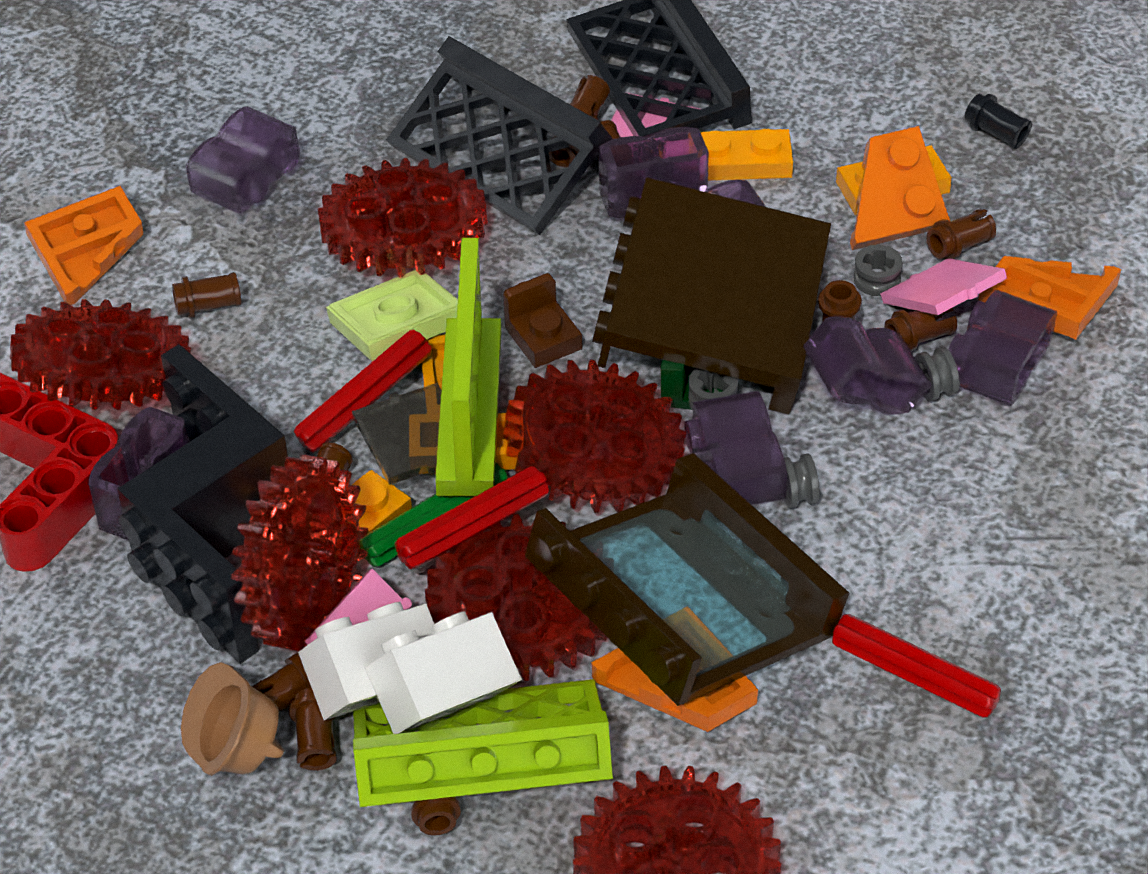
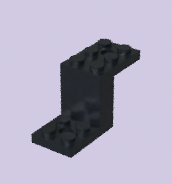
(189, 504)

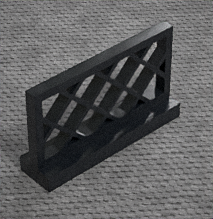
(693, 49)
(529, 105)

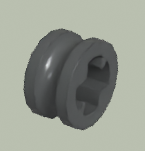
(881, 258)
(940, 371)
(702, 379)
(801, 481)

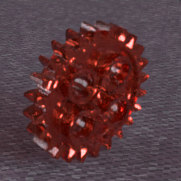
(402, 217)
(94, 353)
(594, 435)
(299, 550)
(529, 609)
(656, 815)

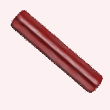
(363, 390)
(471, 517)
(916, 665)

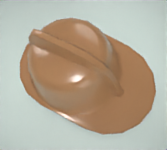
(229, 723)

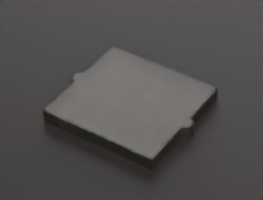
(403, 432)

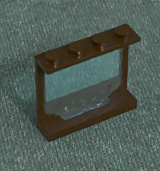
(691, 583)

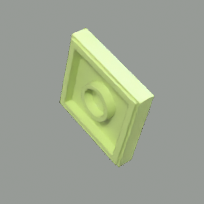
(389, 310)

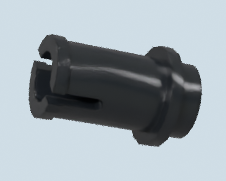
(997, 120)

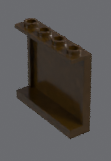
(715, 286)

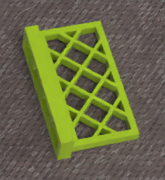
(469, 389)
(499, 755)

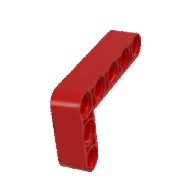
(56, 495)

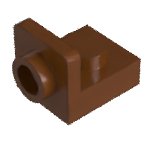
(539, 322)

